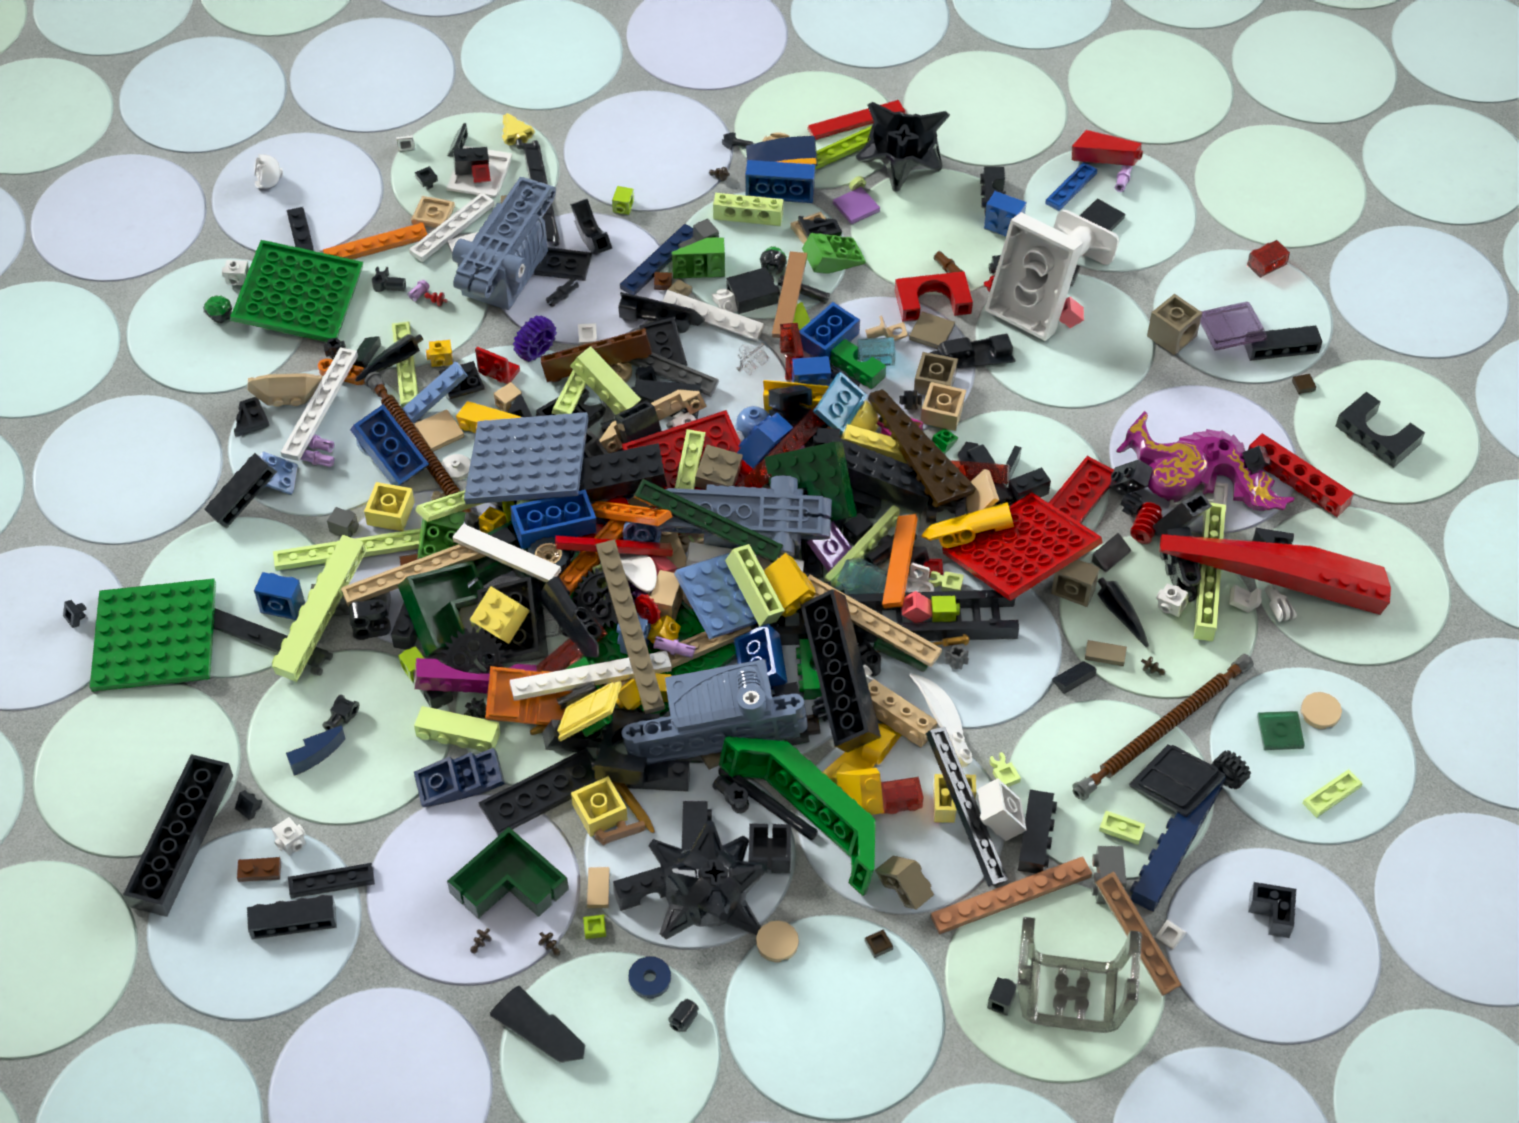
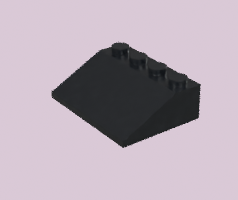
(530, 639)

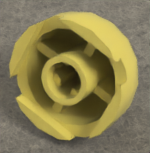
(866, 417)

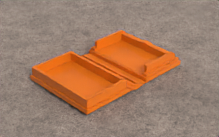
(532, 710)

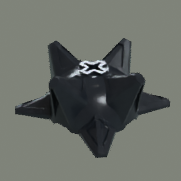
(903, 142)
(707, 883)

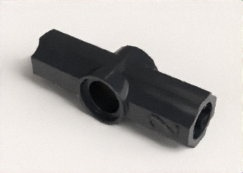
(881, 552)

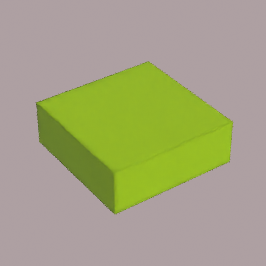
(594, 926)

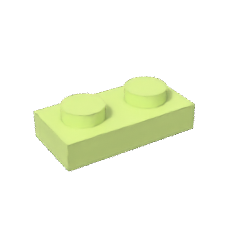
(1122, 827)

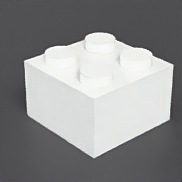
(1001, 810)

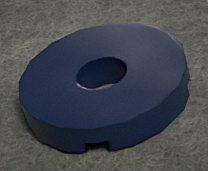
(646, 966)

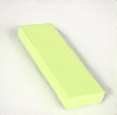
(1332, 793)

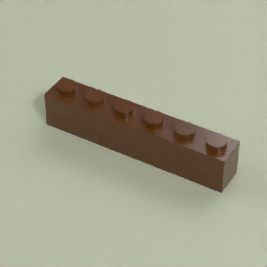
(612, 350)

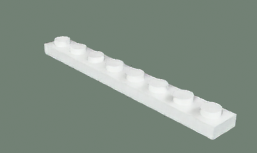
(319, 404)
(578, 677)

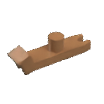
(621, 832)

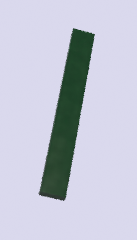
(708, 520)

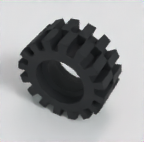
(1233, 767)

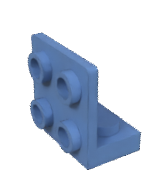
(286, 473)

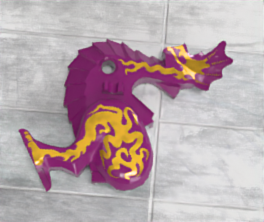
(1197, 460)

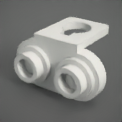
(919, 583)

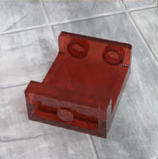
(790, 342)

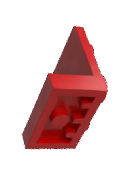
(495, 366)

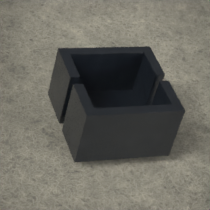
(786, 402)
(773, 851)

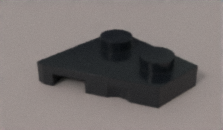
(819, 226)
(250, 417)

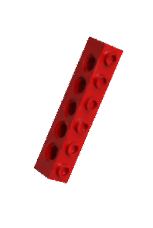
(1304, 477)

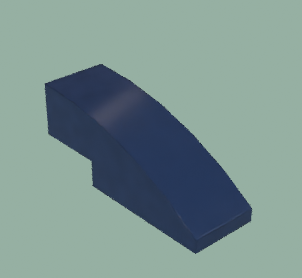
(315, 750)

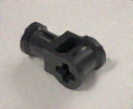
(341, 712)
(734, 795)

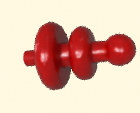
(435, 297)

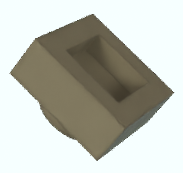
(681, 288)

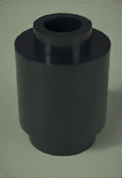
(683, 1015)

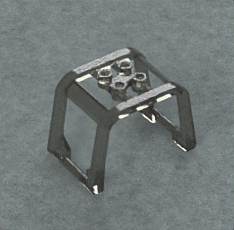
(1029, 979)

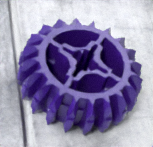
(534, 338)

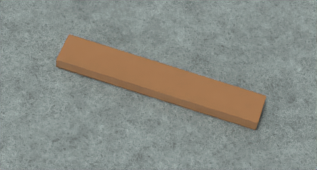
(790, 291)
(1130, 919)

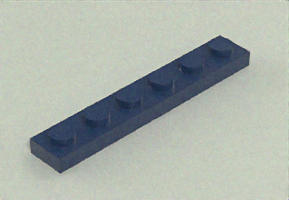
(656, 261)

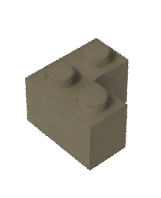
(907, 879)

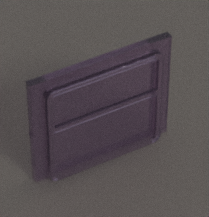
(1232, 326)

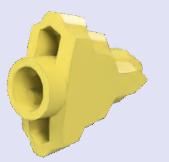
(515, 130)

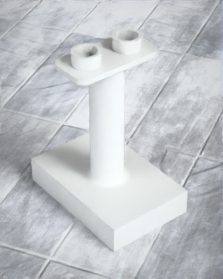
(1039, 268)

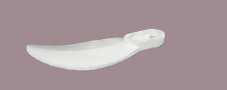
(640, 571)
(945, 715)

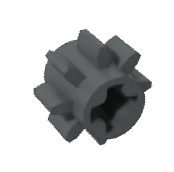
(956, 657)

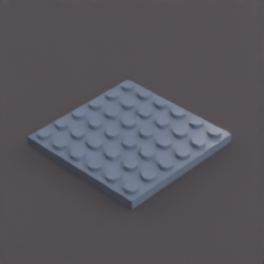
(527, 458)

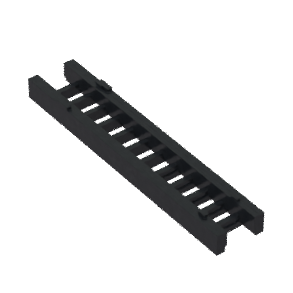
(931, 631)

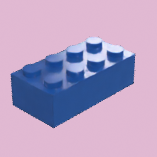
(780, 180)
(389, 446)
(552, 518)

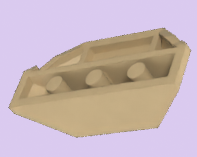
(284, 388)

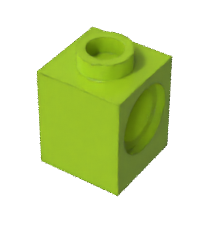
(623, 200)
(944, 608)
(408, 660)

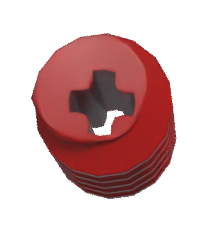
(1142, 527)

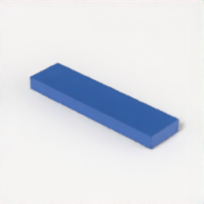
(1071, 186)

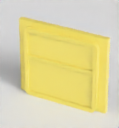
(589, 710)

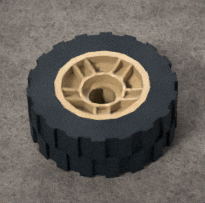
(546, 549)

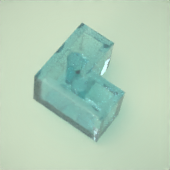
(862, 574)

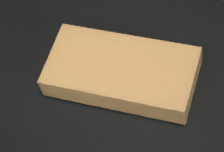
(598, 887)

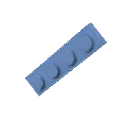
(435, 392)

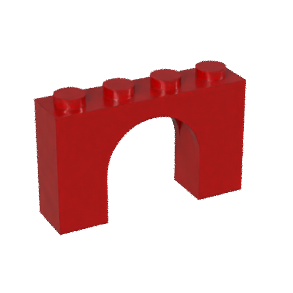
(952, 285)

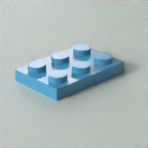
(840, 403)

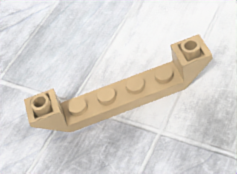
(664, 407)

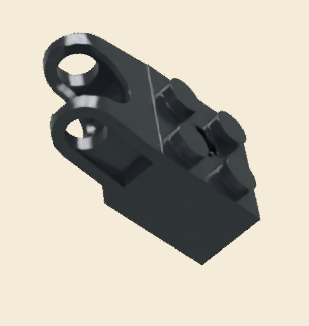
(592, 411)
(1182, 571)

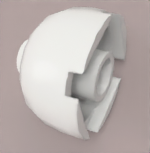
(267, 171)

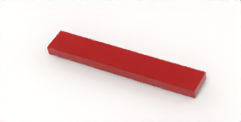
(848, 121)
(623, 546)

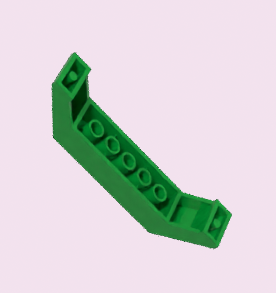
(811, 794)

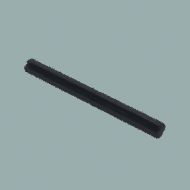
(773, 806)

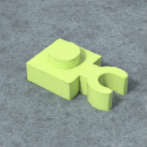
(948, 582)
(1004, 772)

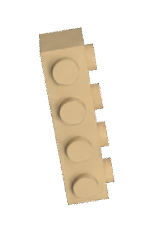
(900, 714)

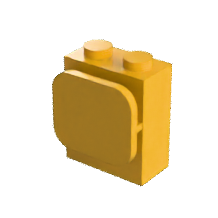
(789, 584)

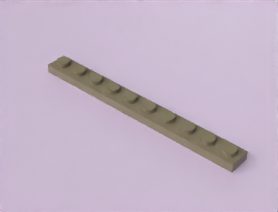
(630, 627)

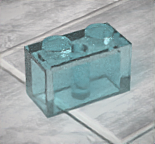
(879, 348)

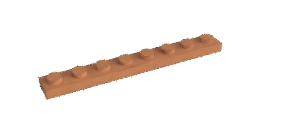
(1011, 895)

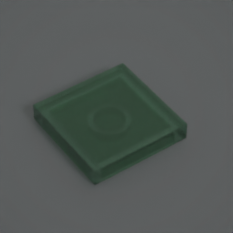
(1280, 730)

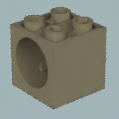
(1174, 324)

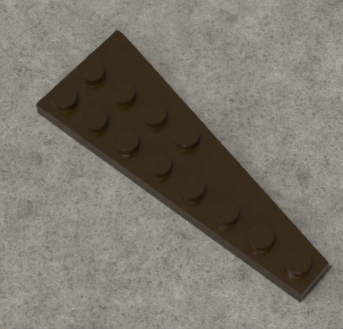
(933, 468)

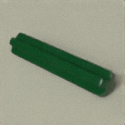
(890, 650)

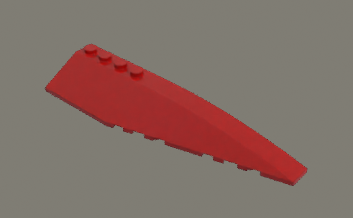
(1291, 567)

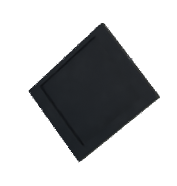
(1177, 780)

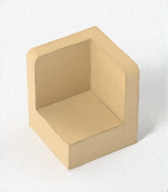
(505, 396)

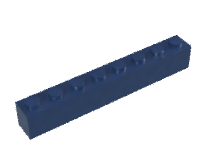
(1170, 853)

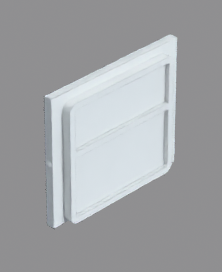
(498, 167)

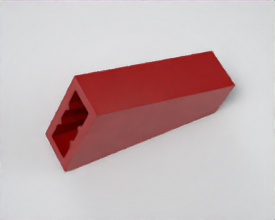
(1106, 149)

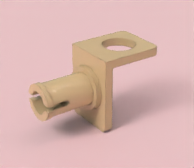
(882, 330)

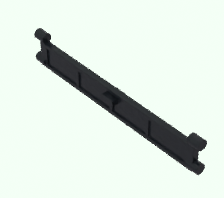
(537, 172)
(263, 637)

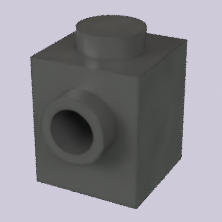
(342, 522)

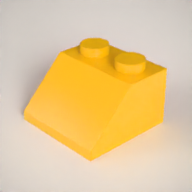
(863, 787)

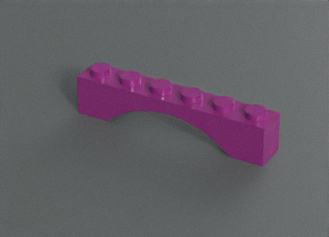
(434, 675)

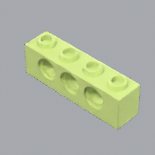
(748, 209)

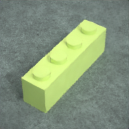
(604, 381)
(754, 585)
(456, 729)

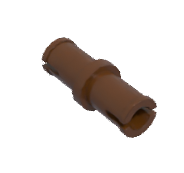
(947, 264)

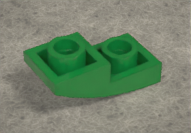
(944, 440)

